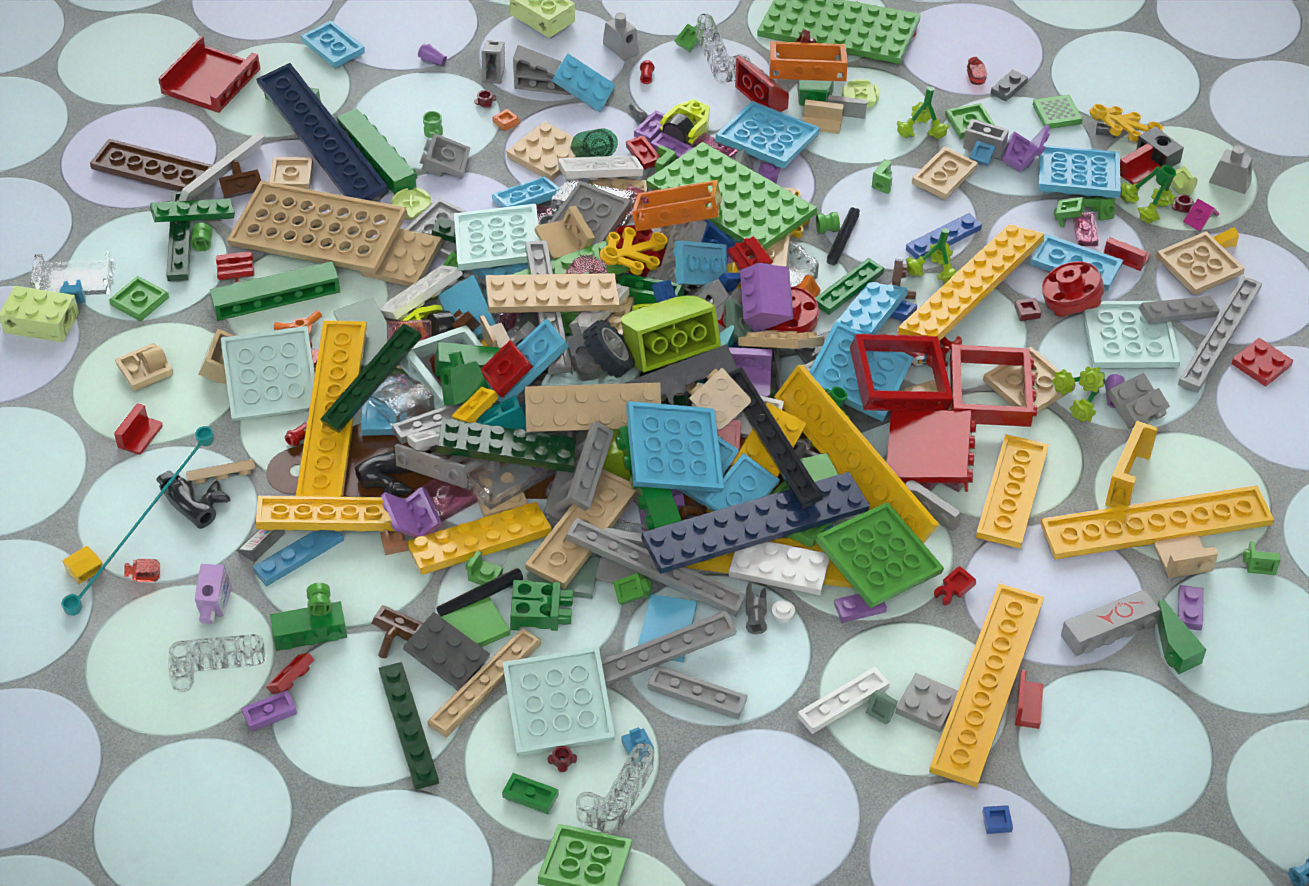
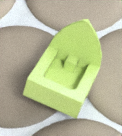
(1184, 182)

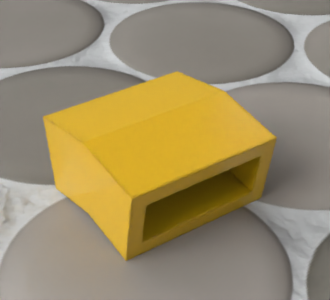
(82, 564)

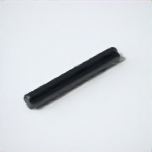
(843, 236)
(480, 592)

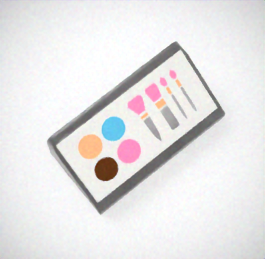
(260, 543)

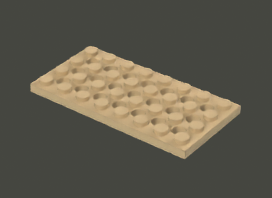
(321, 236)

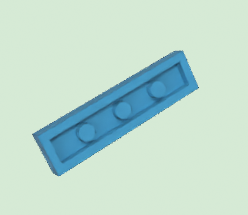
(296, 555)

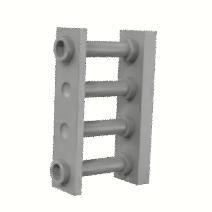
(443, 469)
(580, 485)

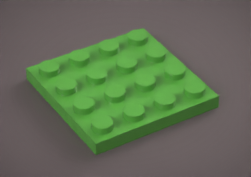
(879, 554)

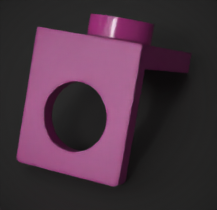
(1199, 214)

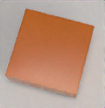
(505, 120)

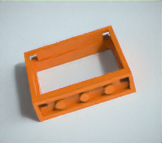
(808, 61)
(677, 205)

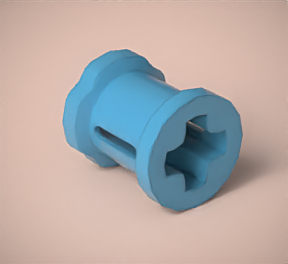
(1300, 875)

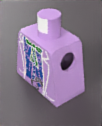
(212, 592)

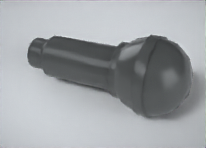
(640, 115)

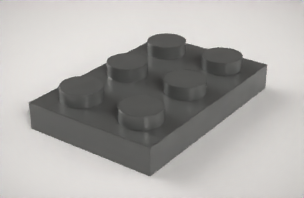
(446, 651)

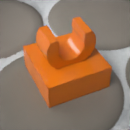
(810, 285)

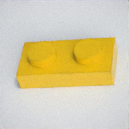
(476, 405)

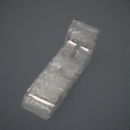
(714, 49)
(212, 654)
(624, 787)

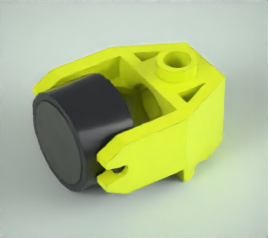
(680, 121)
(440, 320)

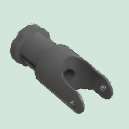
(756, 610)

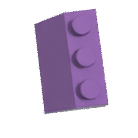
(766, 295)

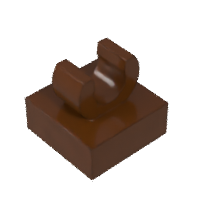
(465, 319)

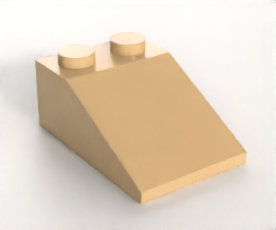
(213, 362)

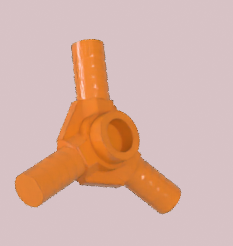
(300, 322)

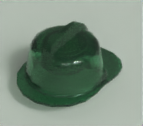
(594, 143)

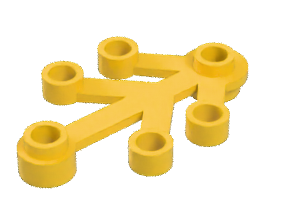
(1125, 121)
(614, 256)

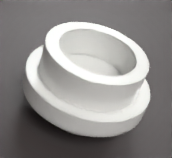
(783, 611)

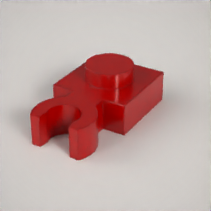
(956, 583)

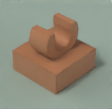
(393, 542)

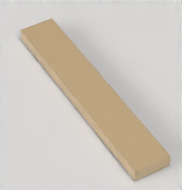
(482, 684)

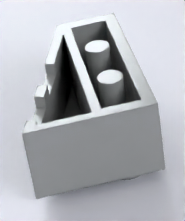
(535, 71)

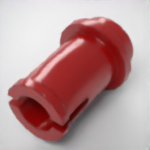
(646, 68)
(294, 437)

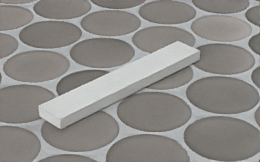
(221, 167)

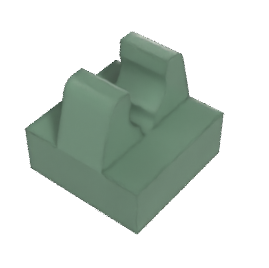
(881, 707)

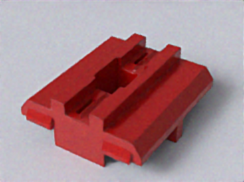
(741, 252)
(234, 265)

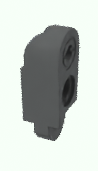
(579, 355)

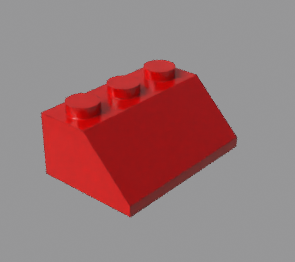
(758, 86)

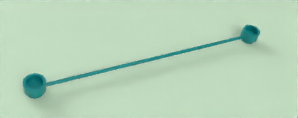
(71, 603)

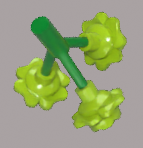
(923, 112)
(939, 253)

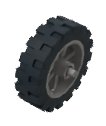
(608, 348)

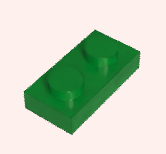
(530, 793)

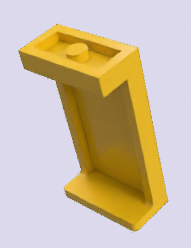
(1138, 445)

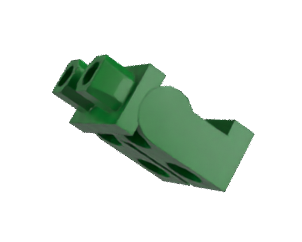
(538, 605)

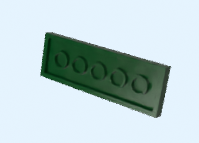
(506, 445)

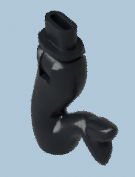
(371, 474)
(182, 497)

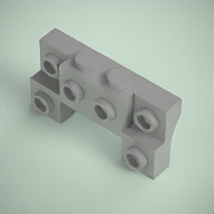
(688, 231)

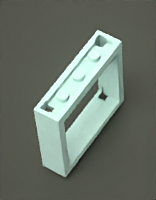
(415, 368)

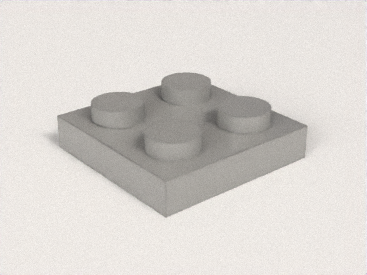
(927, 702)

